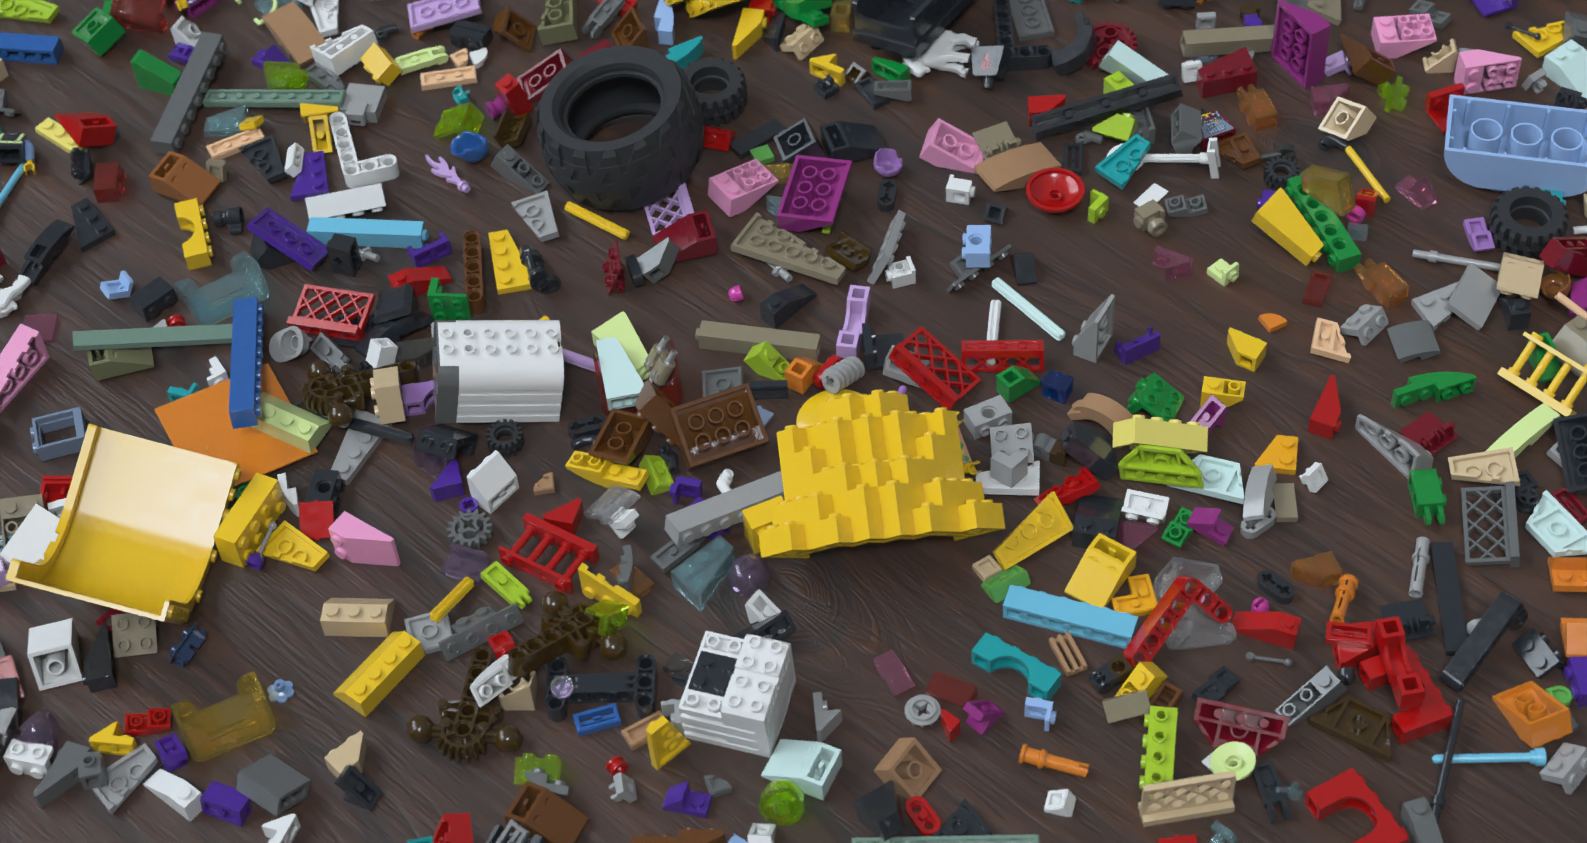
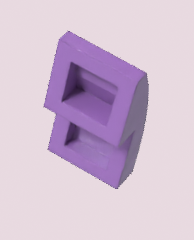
(1477, 234)

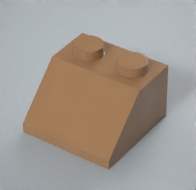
(908, 768)

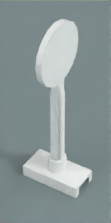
(1210, 157)

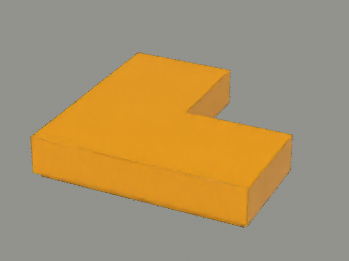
(1142, 597)

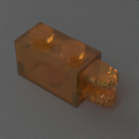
(1257, 108)
(1383, 283)

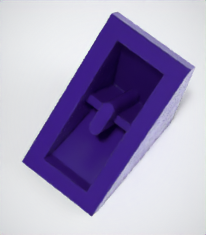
(448, 483)

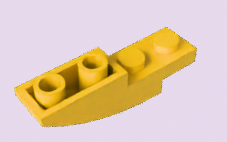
(605, 472)

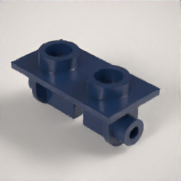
(182, 652)

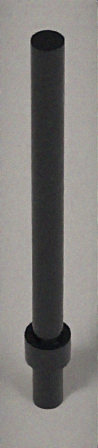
(1438, 800)

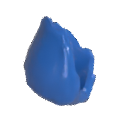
(469, 147)

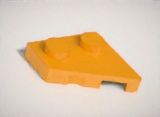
(1282, 454)

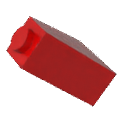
(513, 95)
(1352, 656)

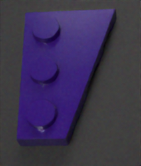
(313, 177)

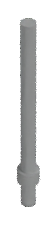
(1433, 256)

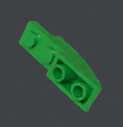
(1436, 385)

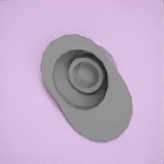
(289, 344)

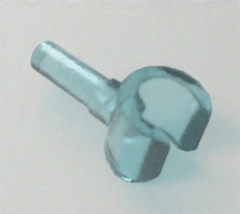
(1292, 791)

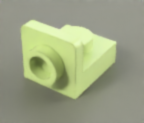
(1223, 272)

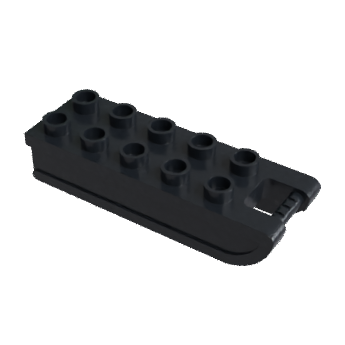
(903, 24)

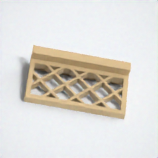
(1180, 807)

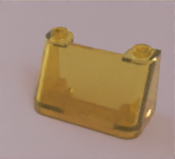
(226, 722)

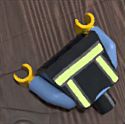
(17, 149)

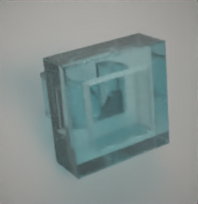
(1222, 834)

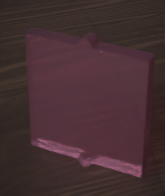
(44, 324)

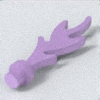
(442, 170)

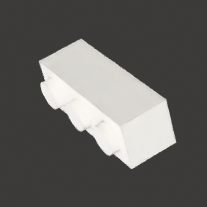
(294, 160)

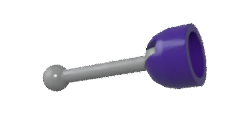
(256, 559)

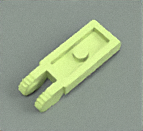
(422, 59)

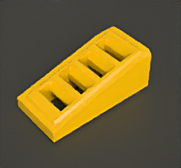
(310, 110)

